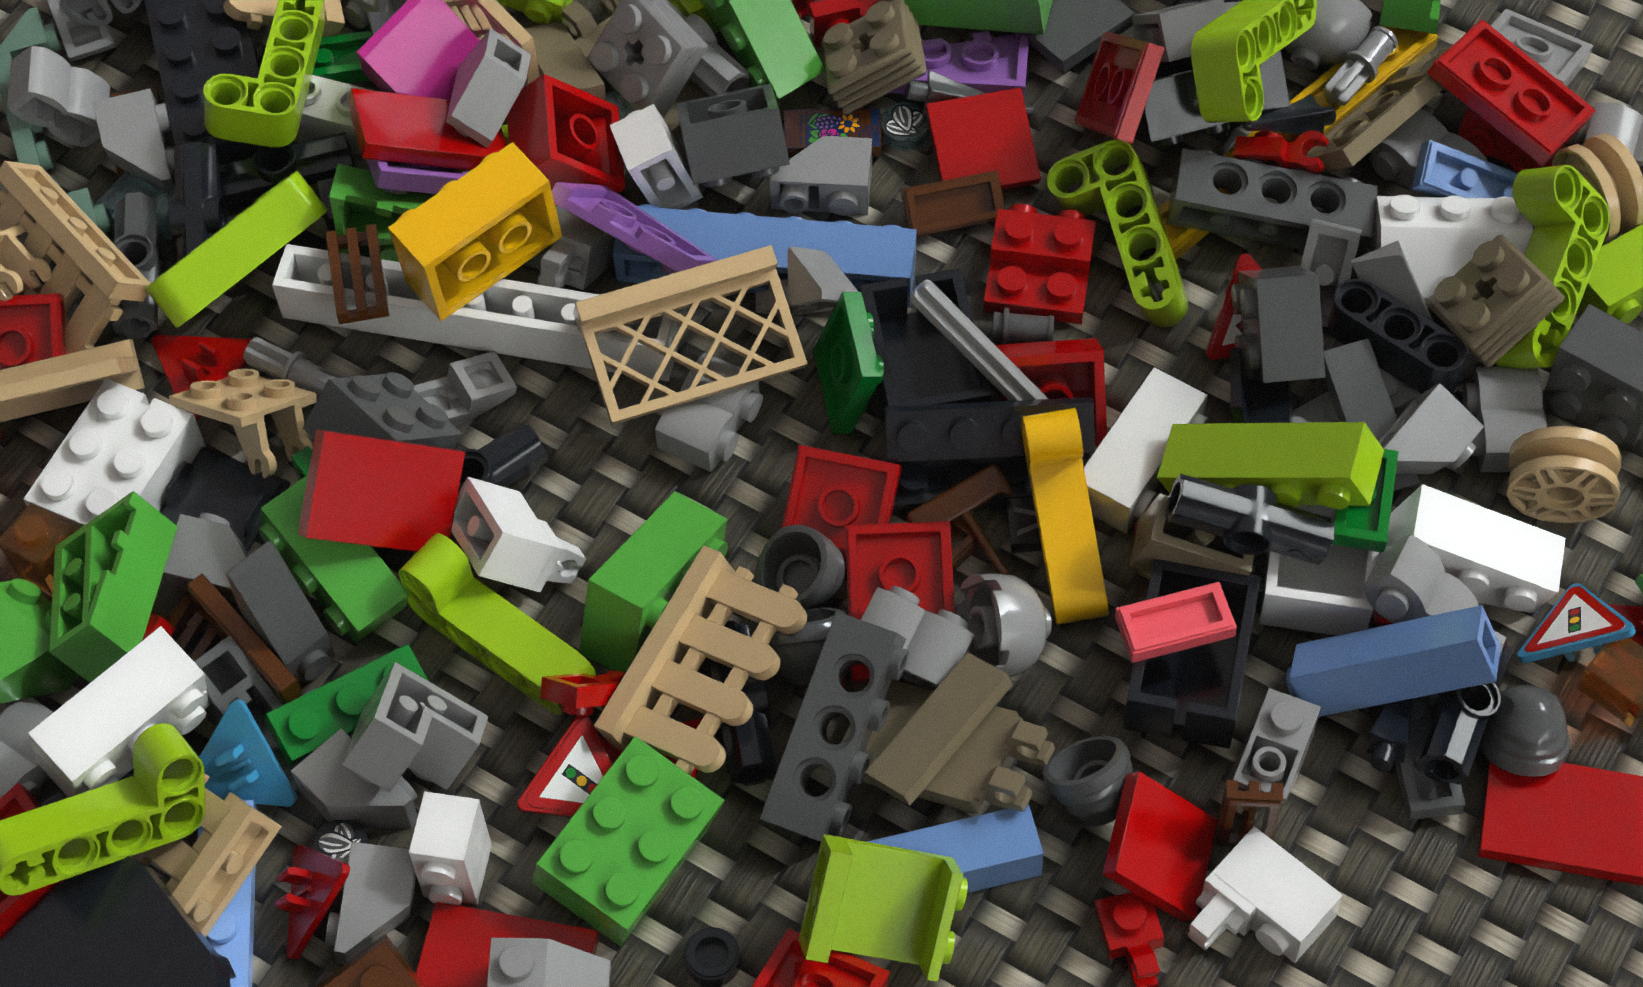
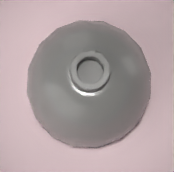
(1337, 29)
(1005, 620)

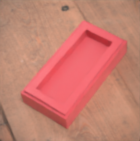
(1175, 622)

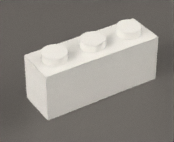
(1127, 462)

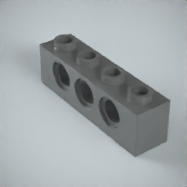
(1247, 213)
(808, 747)

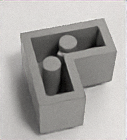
(413, 727)

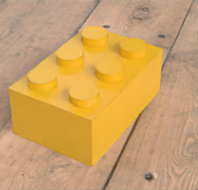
(476, 231)

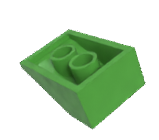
(25, 658)

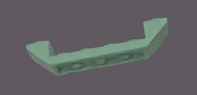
(26, 33)

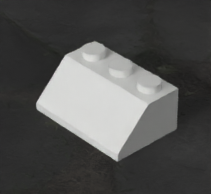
(1445, 231)

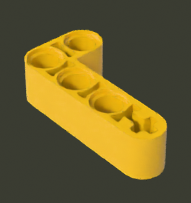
(1064, 515)

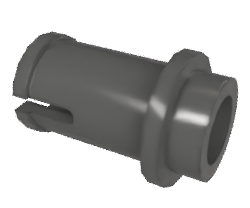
(1021, 328)

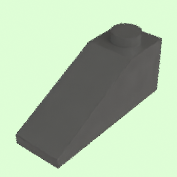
(281, 613)
(234, 677)

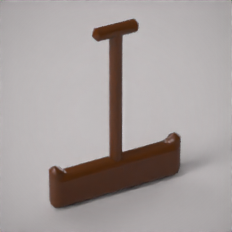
(961, 500)

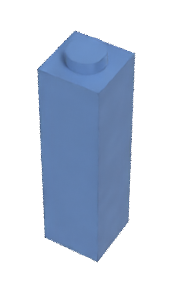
(1396, 661)
(986, 847)

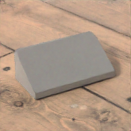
(1391, 272)

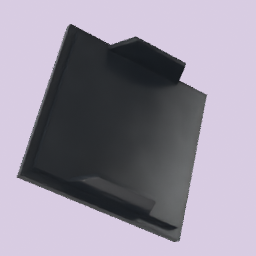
(224, 489)

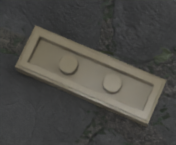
(563, 59)
(938, 728)

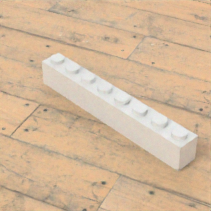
(506, 318)

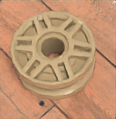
(1613, 174)
(1563, 474)

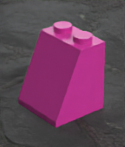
(418, 50)

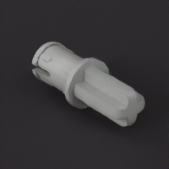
(1360, 66)
(287, 366)

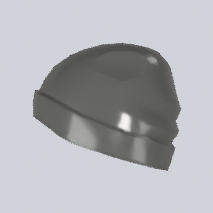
(802, 561)
(802, 650)
(1527, 732)
(1089, 778)

